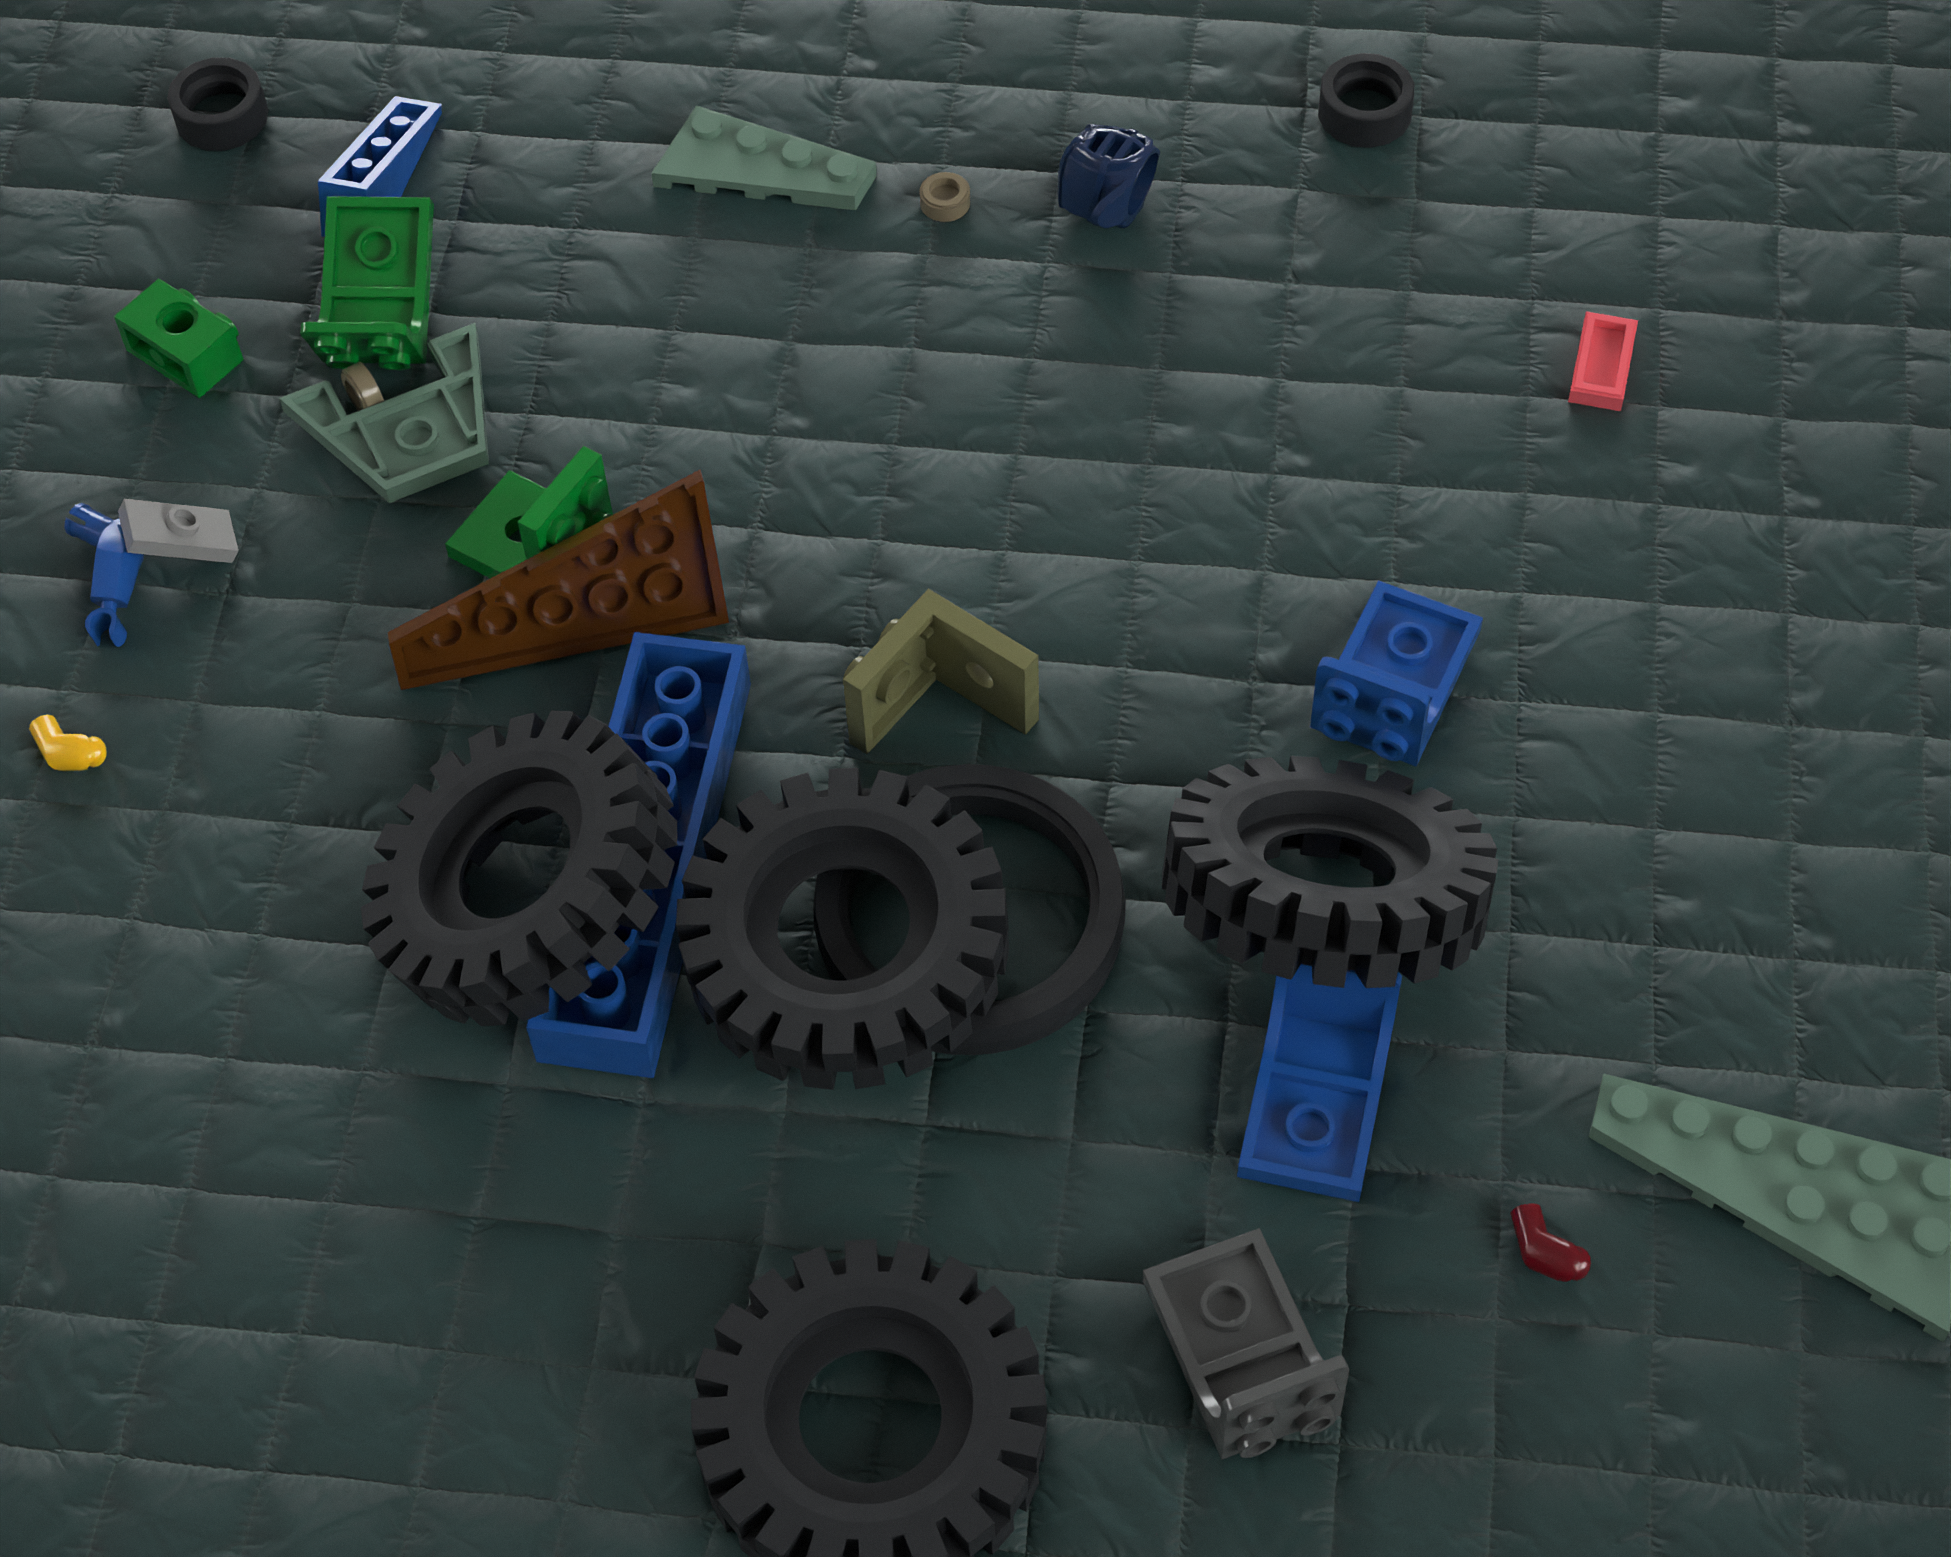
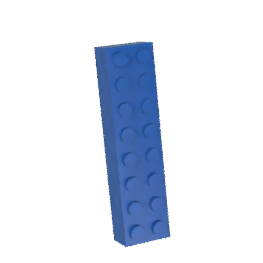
(683, 718)

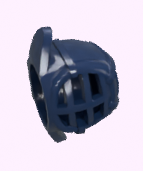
(1107, 174)

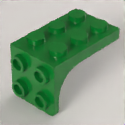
(374, 282)

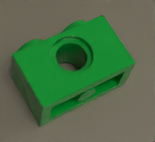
(179, 337)

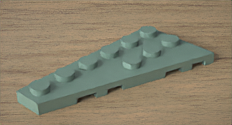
(1813, 1191)

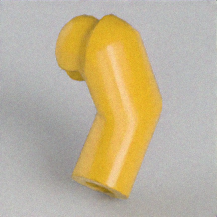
(63, 750)

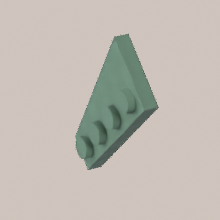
(762, 162)

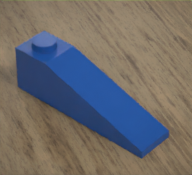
(382, 155)

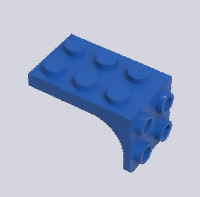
(1394, 673)
(1319, 1085)

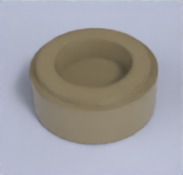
(945, 196)
(361, 386)

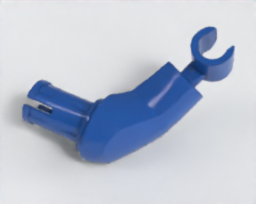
(113, 571)

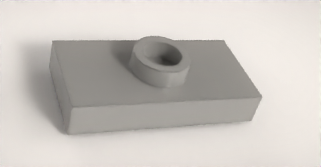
(177, 531)

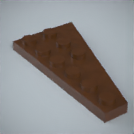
(628, 574)

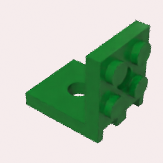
(541, 514)

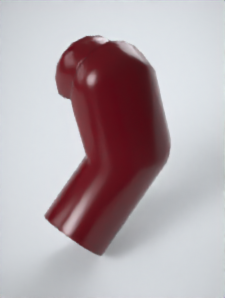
(1544, 1251)

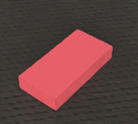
(1603, 361)

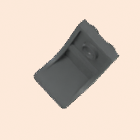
(1245, 1346)

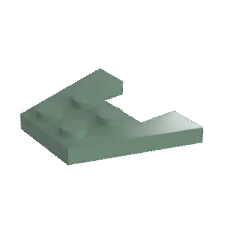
(413, 436)

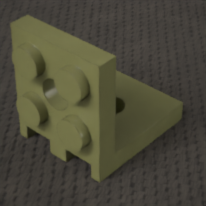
(943, 645)

